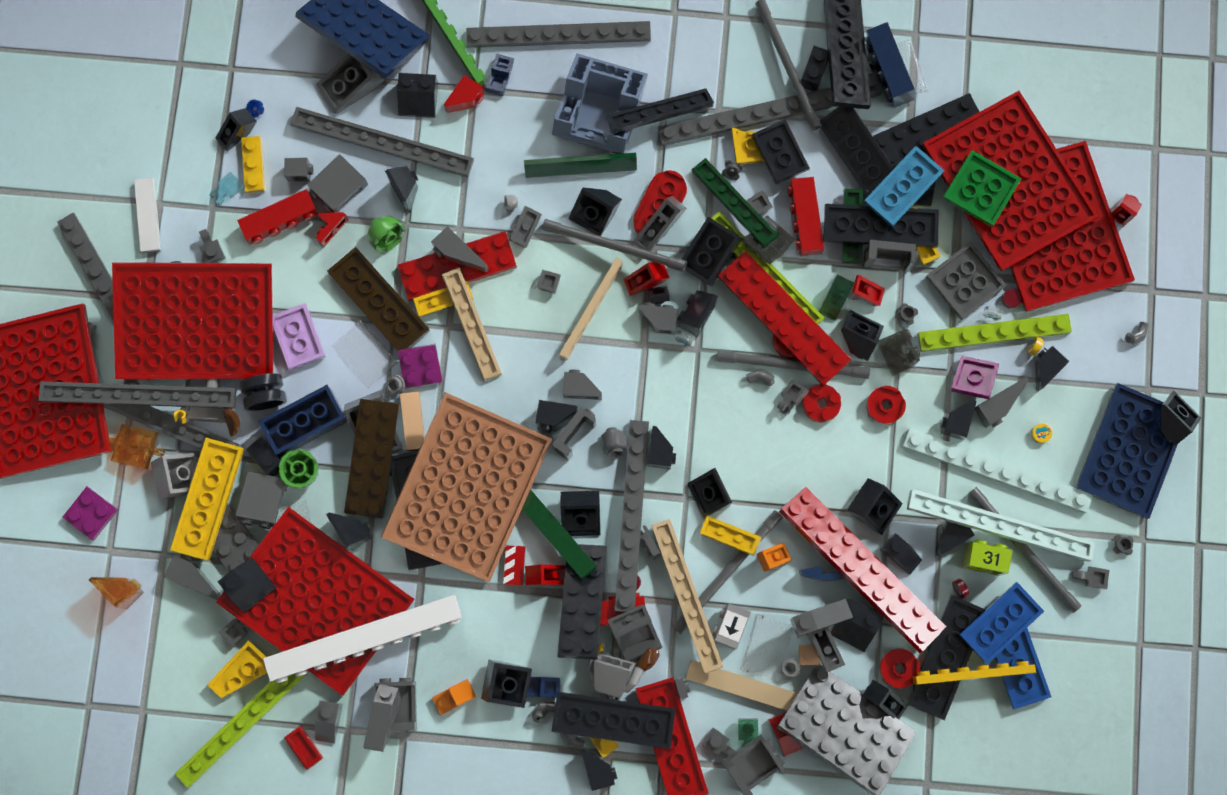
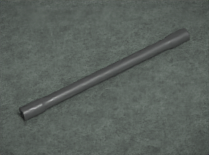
(810, 114)
(670, 262)
(733, 357)
(768, 525)
(1068, 599)

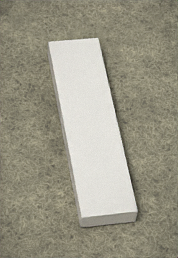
(147, 215)

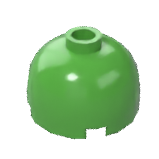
(385, 233)
(298, 468)

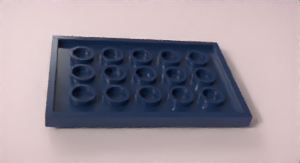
(365, 31)
(1128, 453)

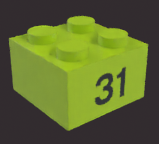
(987, 558)

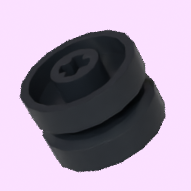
(263, 392)

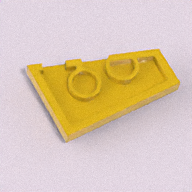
(745, 148)
(241, 670)

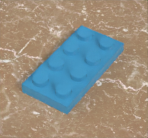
(904, 186)

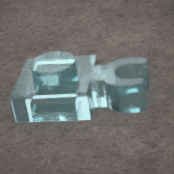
(228, 186)

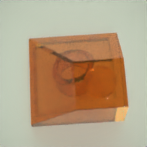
(119, 591)

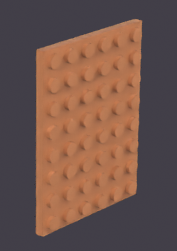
(466, 487)

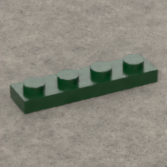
(852, 252)

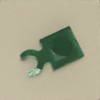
(747, 729)

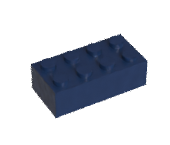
(890, 64)
(303, 421)

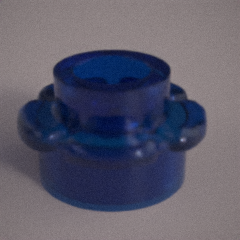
(255, 103)

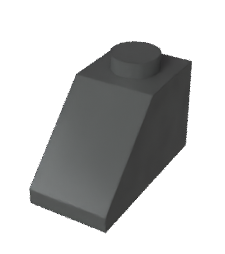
(579, 386)
(327, 721)

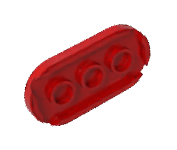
(661, 187)

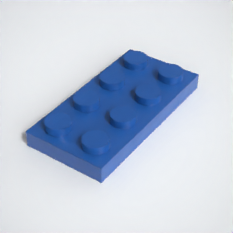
(1001, 623)
(1023, 688)

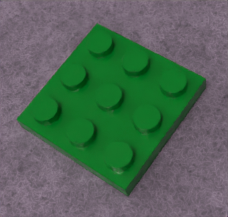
(982, 188)

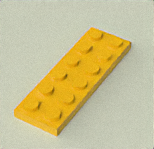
(207, 499)

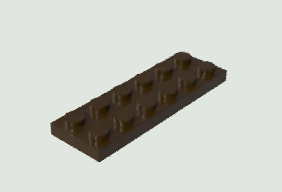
(378, 300)
(371, 458)

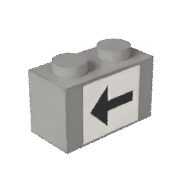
(731, 626)

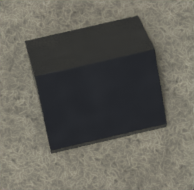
(709, 493)

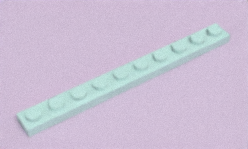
(997, 470)
(1000, 525)

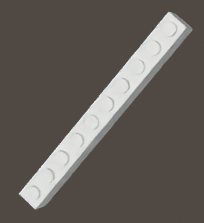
(361, 638)

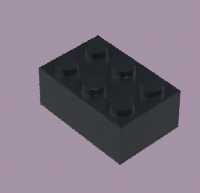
(710, 251)

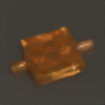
(135, 446)

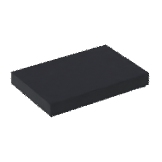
(780, 152)

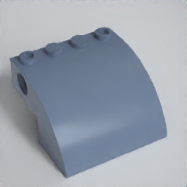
(590, 94)

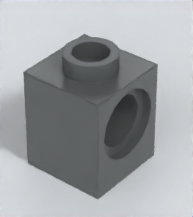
(297, 169)

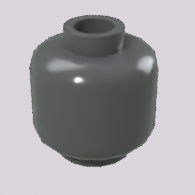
(613, 442)

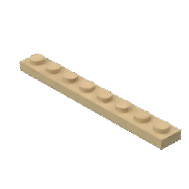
(687, 596)

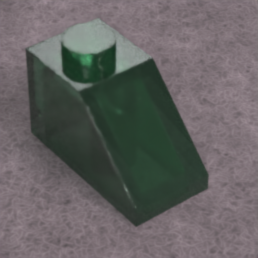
(836, 297)

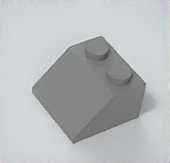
(174, 474)

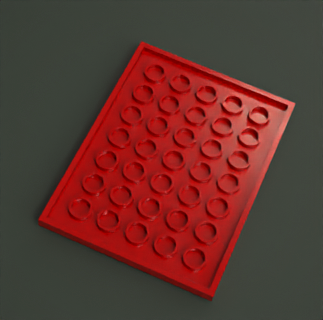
(1047, 198)
(1084, 259)
(192, 320)
(47, 434)
(317, 594)

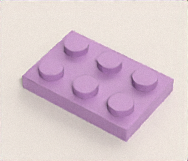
(297, 336)

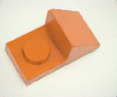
(773, 557)
(454, 696)

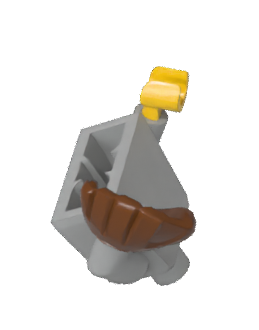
(221, 415)
(619, 676)

